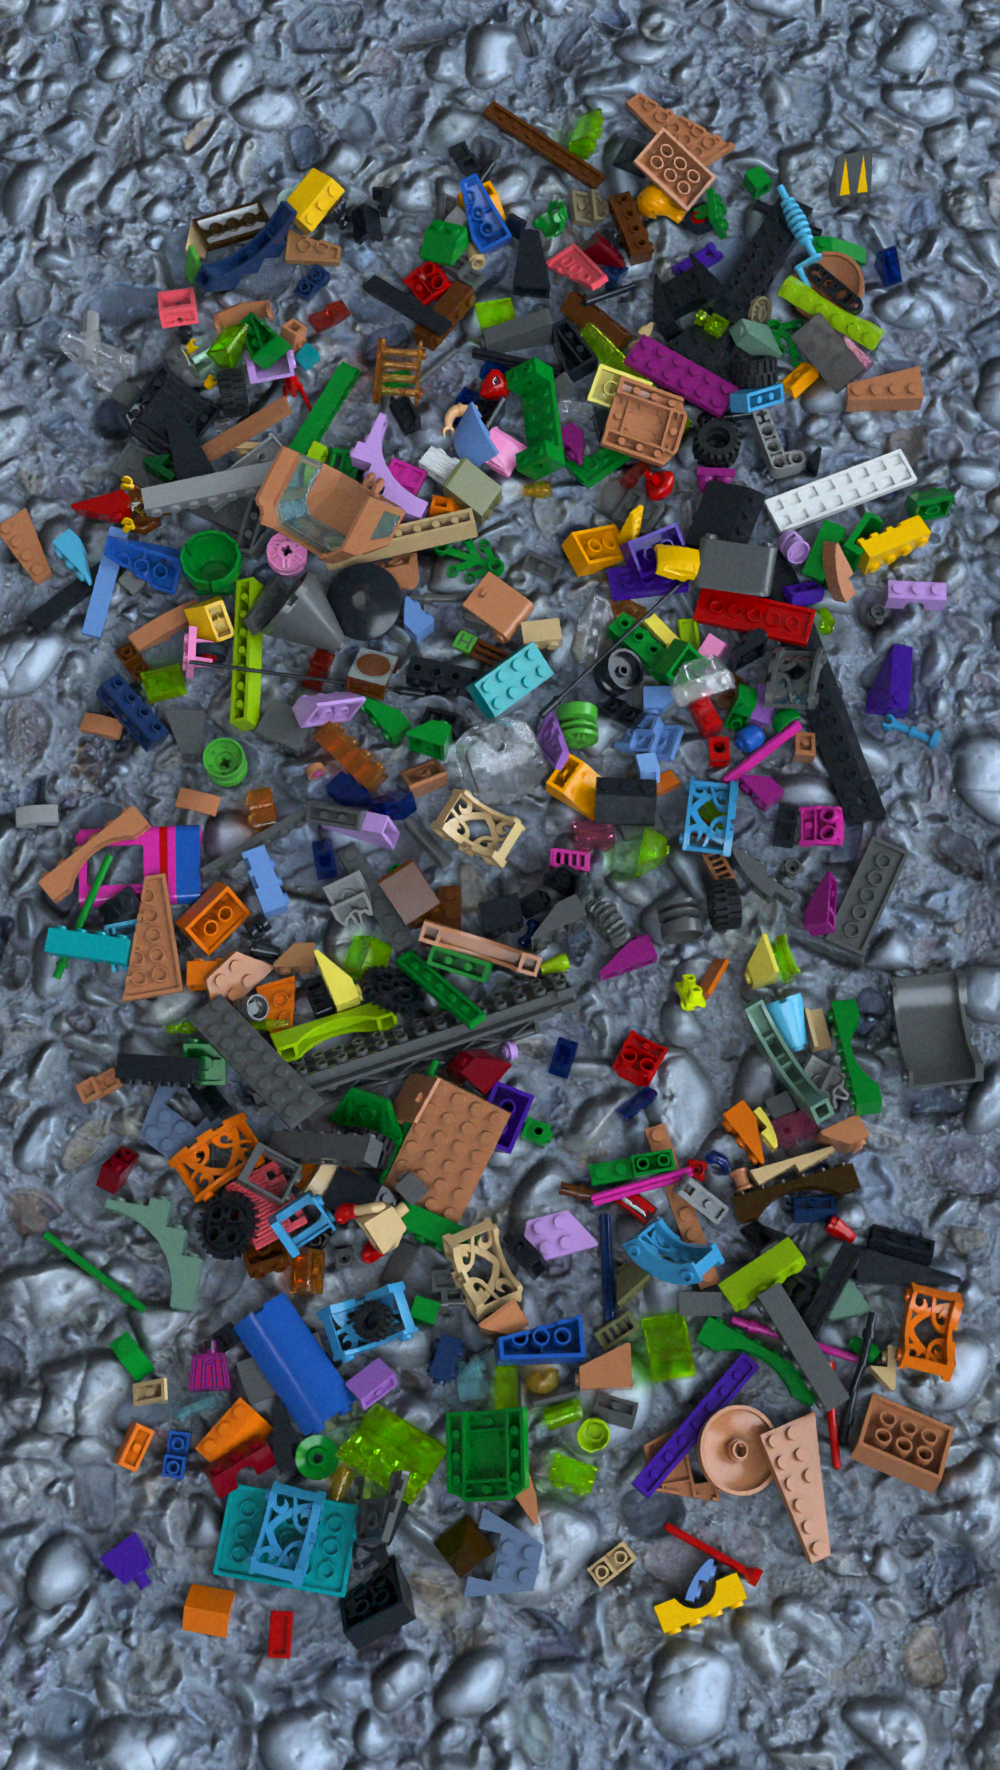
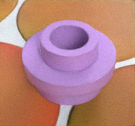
(509, 1050)

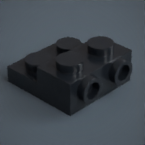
(750, 650)
(798, 1291)

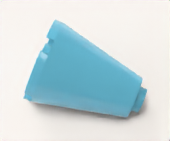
(790, 1020)

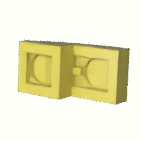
(768, 1134)

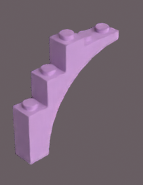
(369, 457)

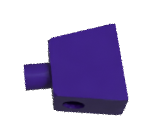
(130, 1561)

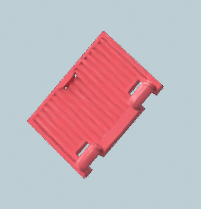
(266, 1208)

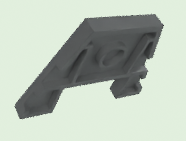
(379, 1513)

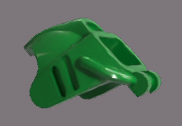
(552, 224)

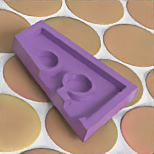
(553, 741)

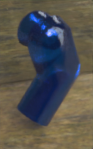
(532, 926)
(719, 1159)

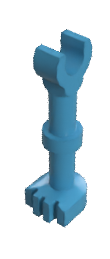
(932, 740)

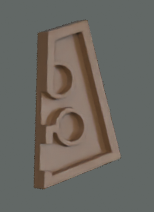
(307, 251)

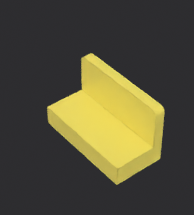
(658, 630)

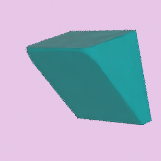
(307, 357)

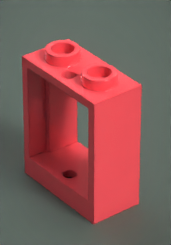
(170, 311)

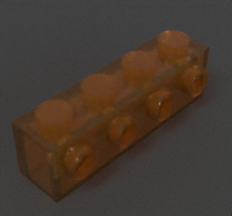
(351, 757)

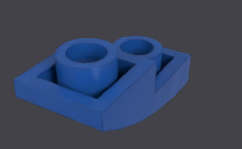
(176, 1454)

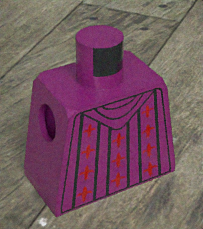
(209, 1370)

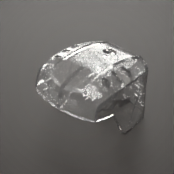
(509, 772)

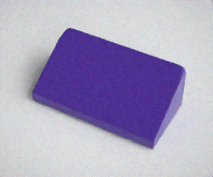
(803, 593)

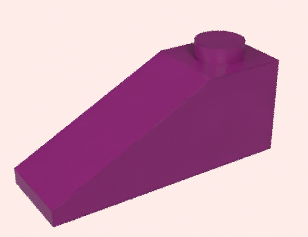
(821, 910)
(634, 955)

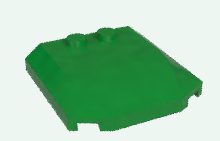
(487, 1454)

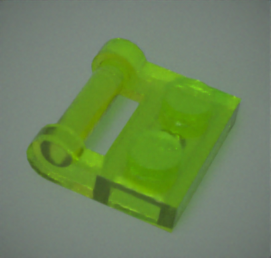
(785, 959)

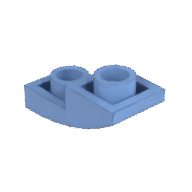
(703, 1574)

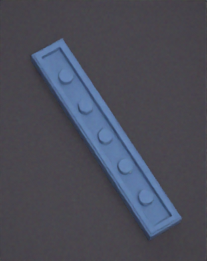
(102, 591)

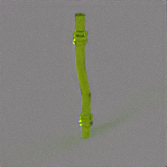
(266, 1025)

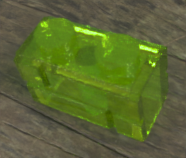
(572, 1474)

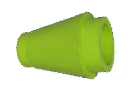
(557, 963)

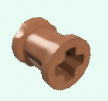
(741, 1180)

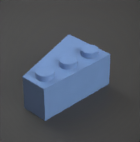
(265, 881)

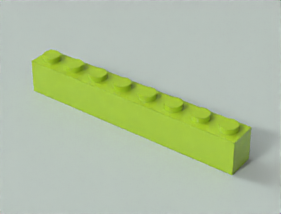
(248, 654)

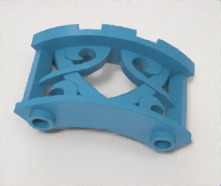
(723, 837)
(659, 1239)
(340, 1315)
(299, 1563)

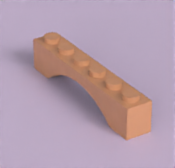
(61, 880)
(480, 947)

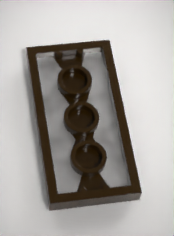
(230, 225)

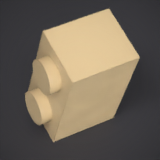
(544, 633)

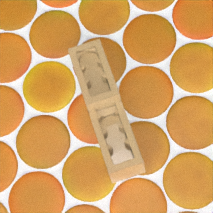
(799, 1164)

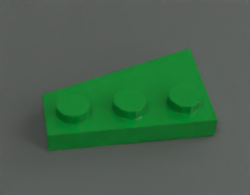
(596, 466)

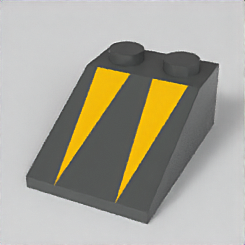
(851, 179)

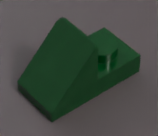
(160, 467)

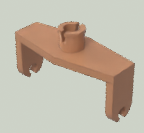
(238, 312)

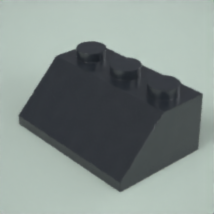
(625, 801)

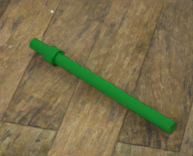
(126, 1296)

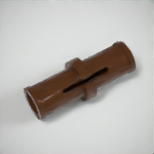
(579, 1192)

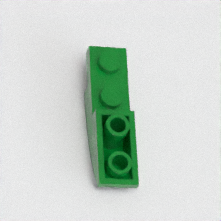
(632, 1168)

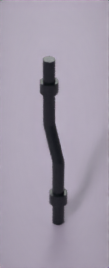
(847, 1418)

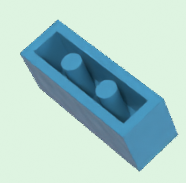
(756, 398)

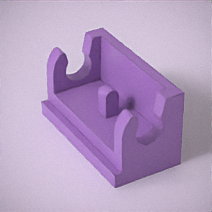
(760, 715)

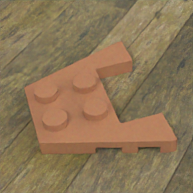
(680, 1480)

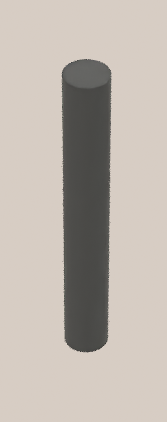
(437, 365)

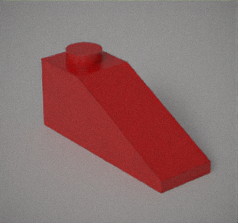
(107, 507)

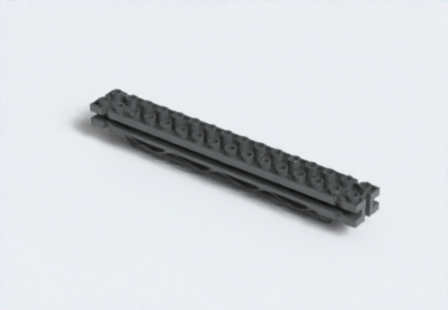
(428, 1036)

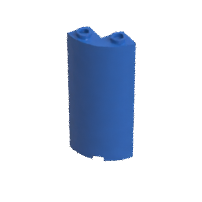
(295, 1364)

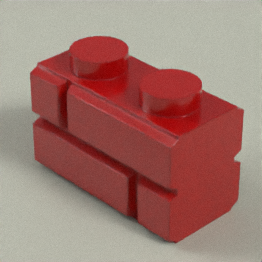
(705, 717)

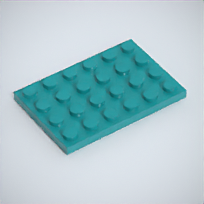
(328, 1562)

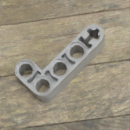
(772, 441)

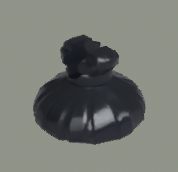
(338, 214)

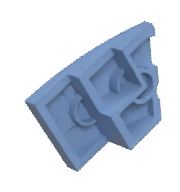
(472, 438)
(652, 737)

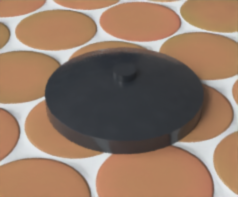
(365, 601)

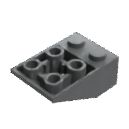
(564, 919)

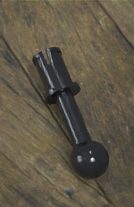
(728, 416)

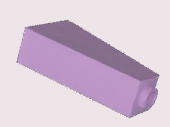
(376, 830)

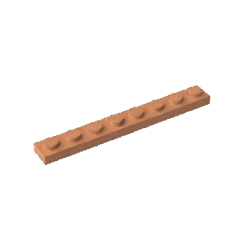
(682, 1211)

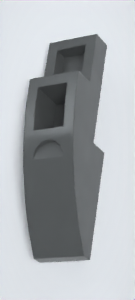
(753, 874)

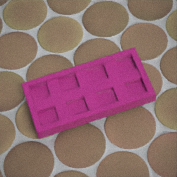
(408, 476)

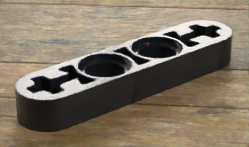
(834, 289)

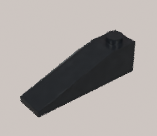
(567, 880)

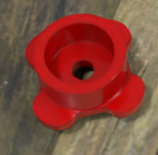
(700, 1165)

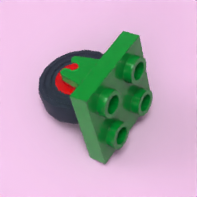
(708, 215)

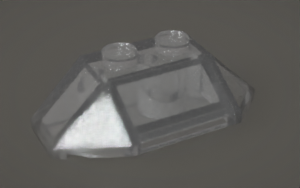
(590, 631)
(701, 680)

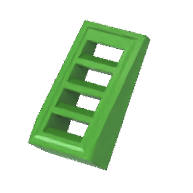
(192, 264)

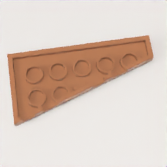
(695, 138)
(796, 1469)

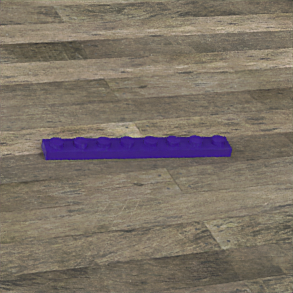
(687, 1433)

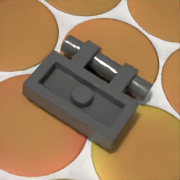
(443, 1283)

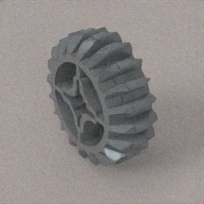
(607, 922)

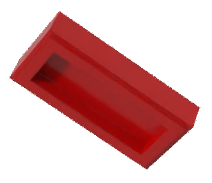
(280, 1634)

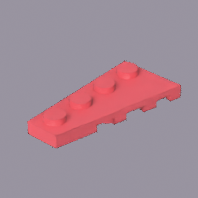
(577, 267)

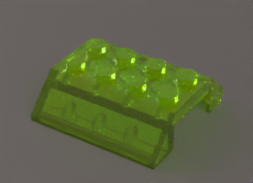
(392, 1444)

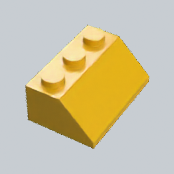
(313, 199)

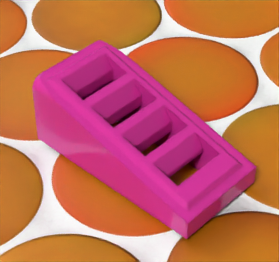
(554, 852)

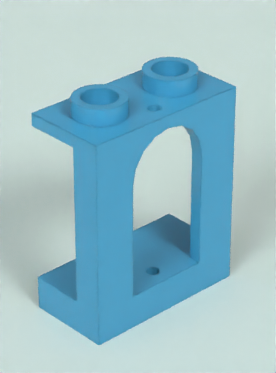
(293, 1243)

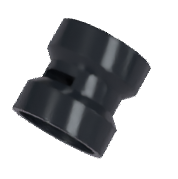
(261, 923)

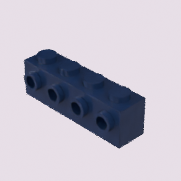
(132, 712)

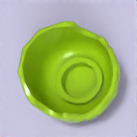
(593, 1434)

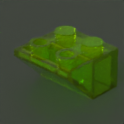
(586, 134)

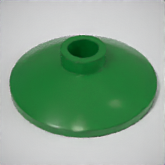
(305, 1457)

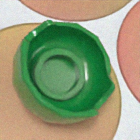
(783, 718)

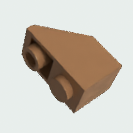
(297, 958)

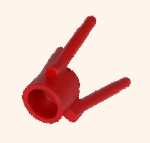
(292, 387)

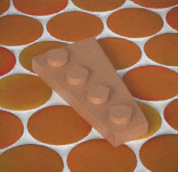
(24, 544)

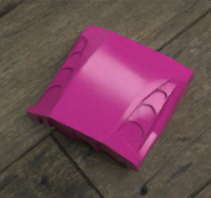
(821, 826)

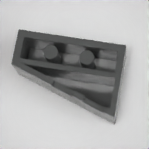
(252, 535)

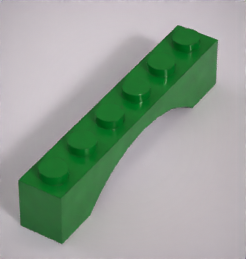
(863, 1091)
(719, 1338)

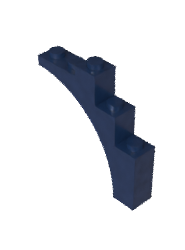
(248, 259)

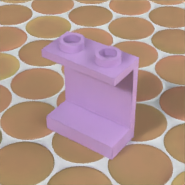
(281, 369)

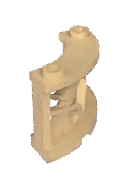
(489, 854)
(455, 1252)

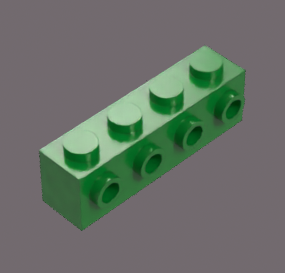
(639, 642)

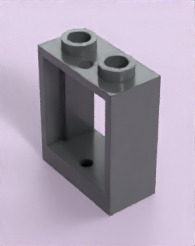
(278, 1158)

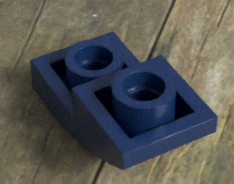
(312, 283)

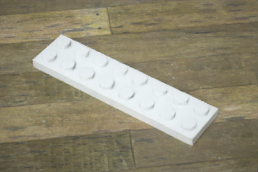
(840, 491)

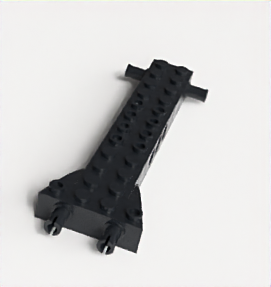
(748, 279)

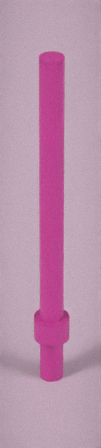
(752, 1326)

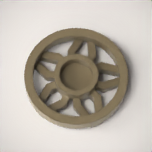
(757, 310)

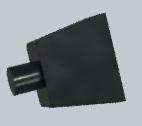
(525, 1254)

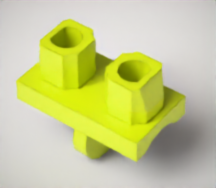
(689, 993)

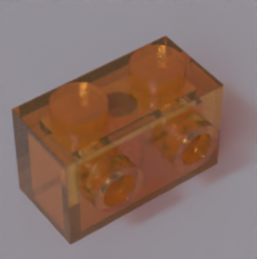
(308, 1272)

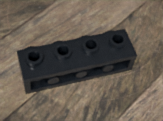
(440, 676)
(159, 1069)

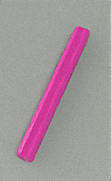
(763, 752)
(639, 1186)

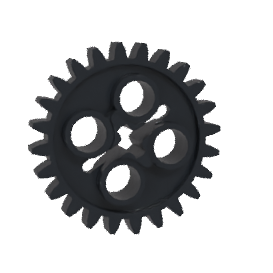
(392, 990)
(225, 1245)

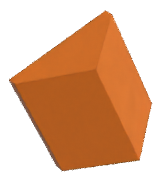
(208, 1610)

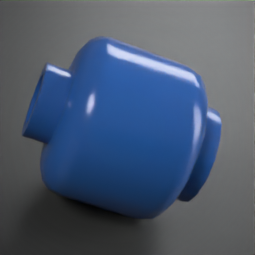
(749, 738)

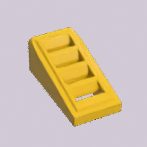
(632, 525)

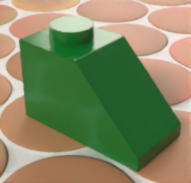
(132, 1356)

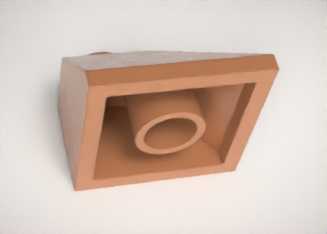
(504, 1321)

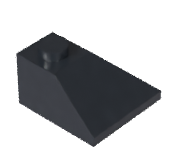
(627, 155)

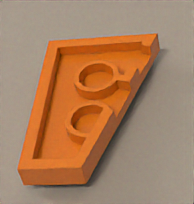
(281, 1000)

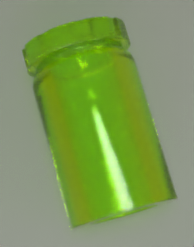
(563, 1414)

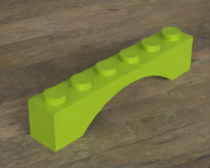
(841, 320)
(296, 1041)

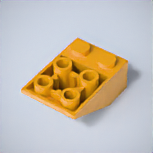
(574, 786)

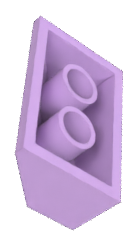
(321, 708)

